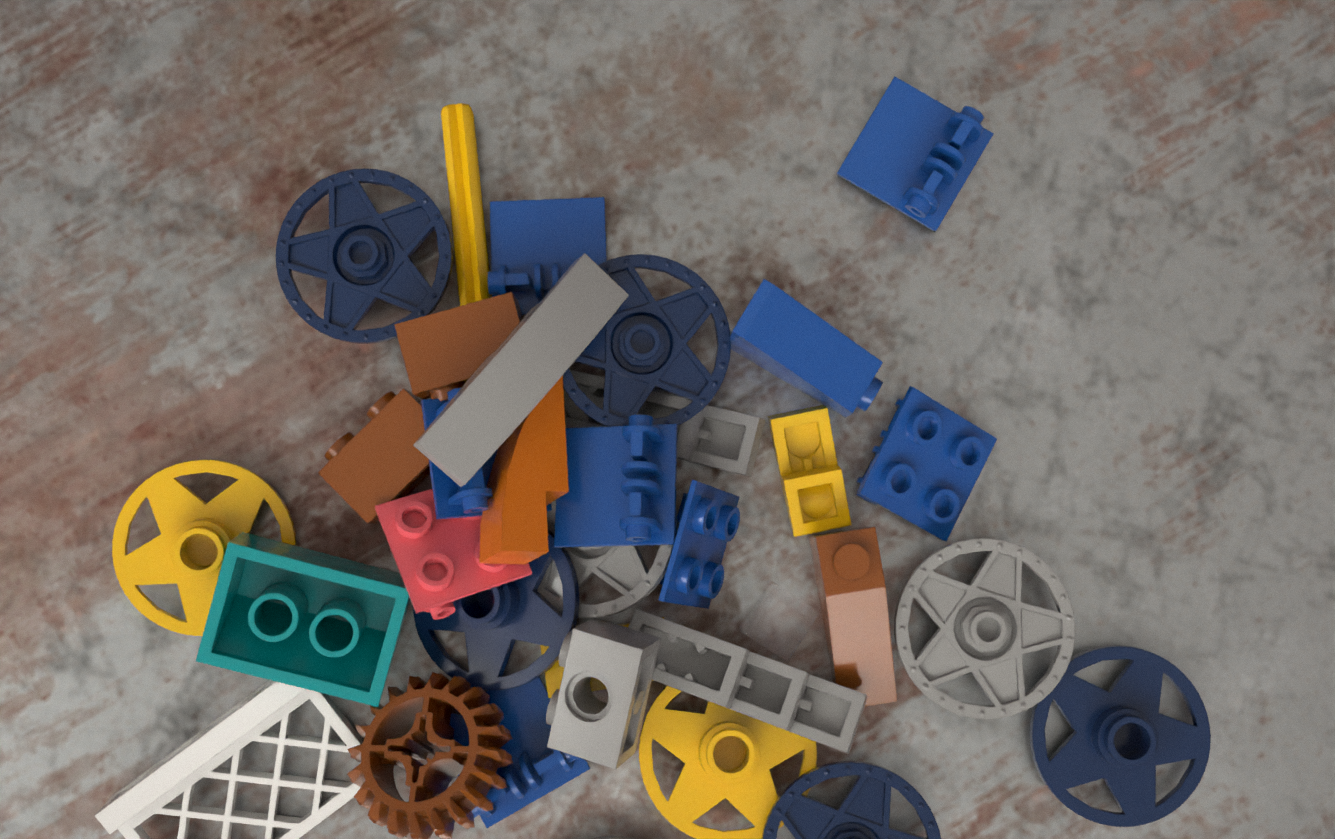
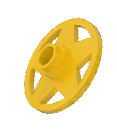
(191, 538)
(722, 759)

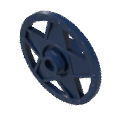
(363, 254)
(648, 345)
(501, 617)
(1121, 737)
(861, 813)

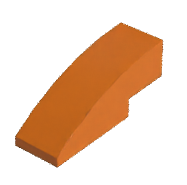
(524, 479)

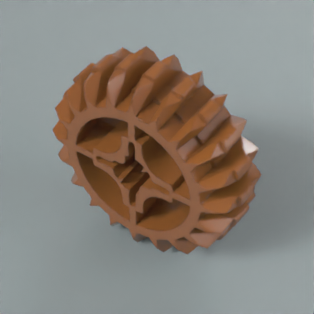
(408, 732)

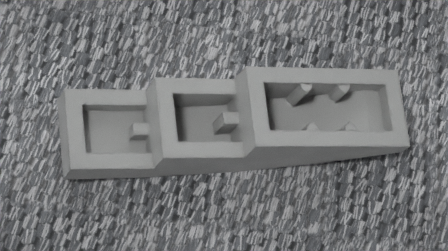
(521, 371)
(710, 438)
(753, 683)

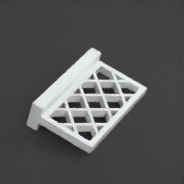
(227, 738)

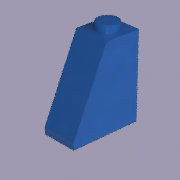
(806, 351)

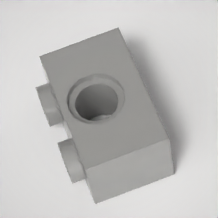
(625, 665)

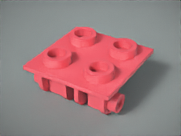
(439, 555)

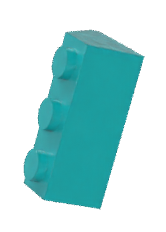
(304, 619)

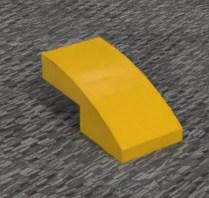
(809, 470)

